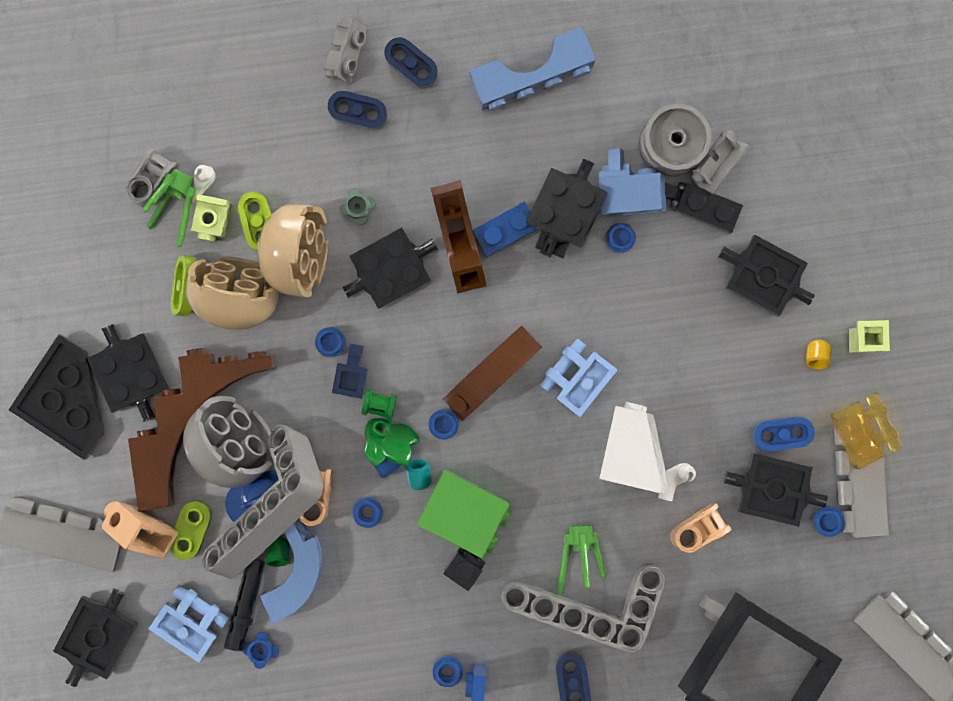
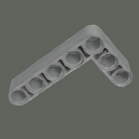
(275, 510)
(590, 615)

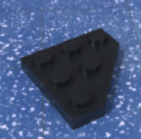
(62, 399)

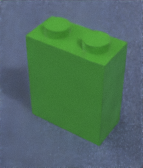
(465, 514)

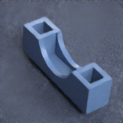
(497, 84)

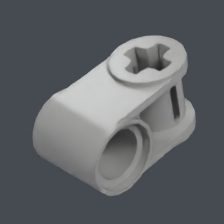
(149, 175)

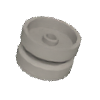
(684, 124)

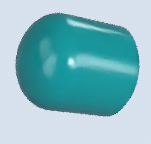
(418, 478)

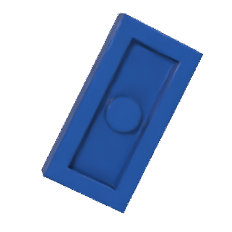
(504, 229)
(476, 683)

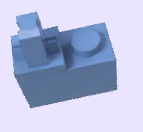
(629, 192)

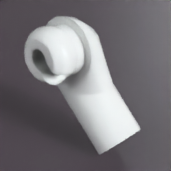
(203, 179)
(676, 476)

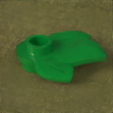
(391, 444)

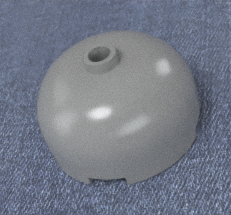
(213, 444)

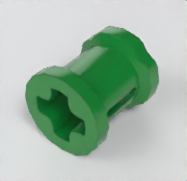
(379, 404)

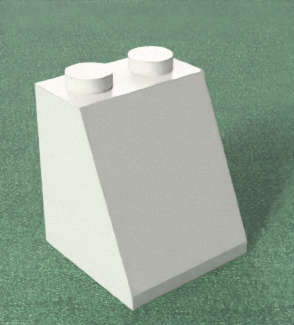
(634, 450)

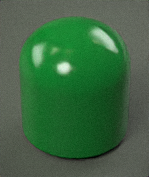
(278, 553)

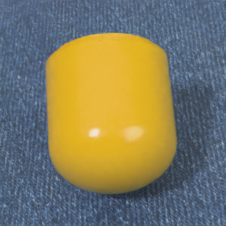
(820, 351)

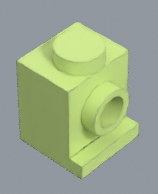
(221, 211)
(869, 337)

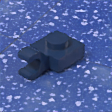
(350, 377)

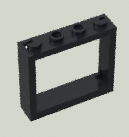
(724, 634)

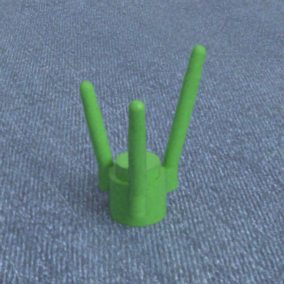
(176, 186)
(581, 538)

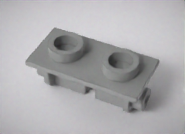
(349, 36)
(715, 168)

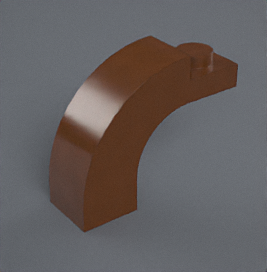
(458, 236)
(492, 373)

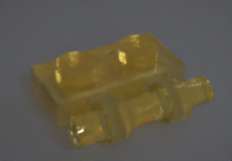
(857, 434)

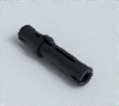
(243, 609)

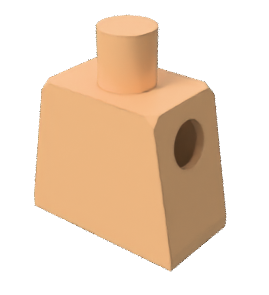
(124, 526)

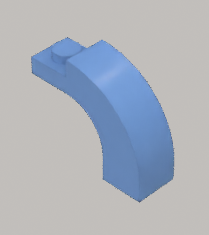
(307, 568)

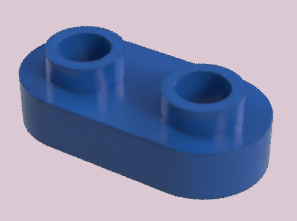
(782, 434)

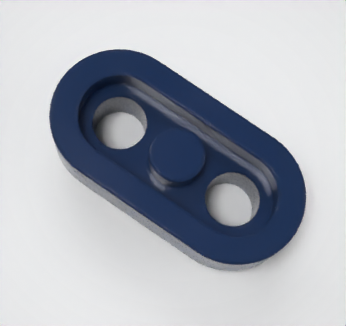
(412, 62)
(358, 109)
(572, 681)

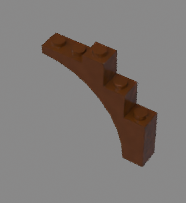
(155, 454)

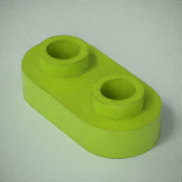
(253, 222)
(179, 302)
(191, 531)

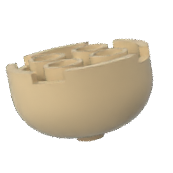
(293, 249)
(221, 305)

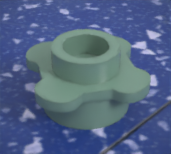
(354, 197)

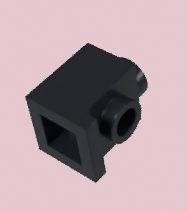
(464, 568)

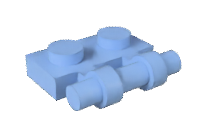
(586, 382)
(182, 630)

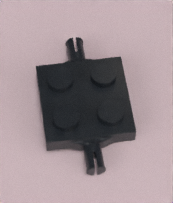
(566, 208)
(390, 268)
(766, 275)
(127, 373)
(775, 489)
(95, 637)

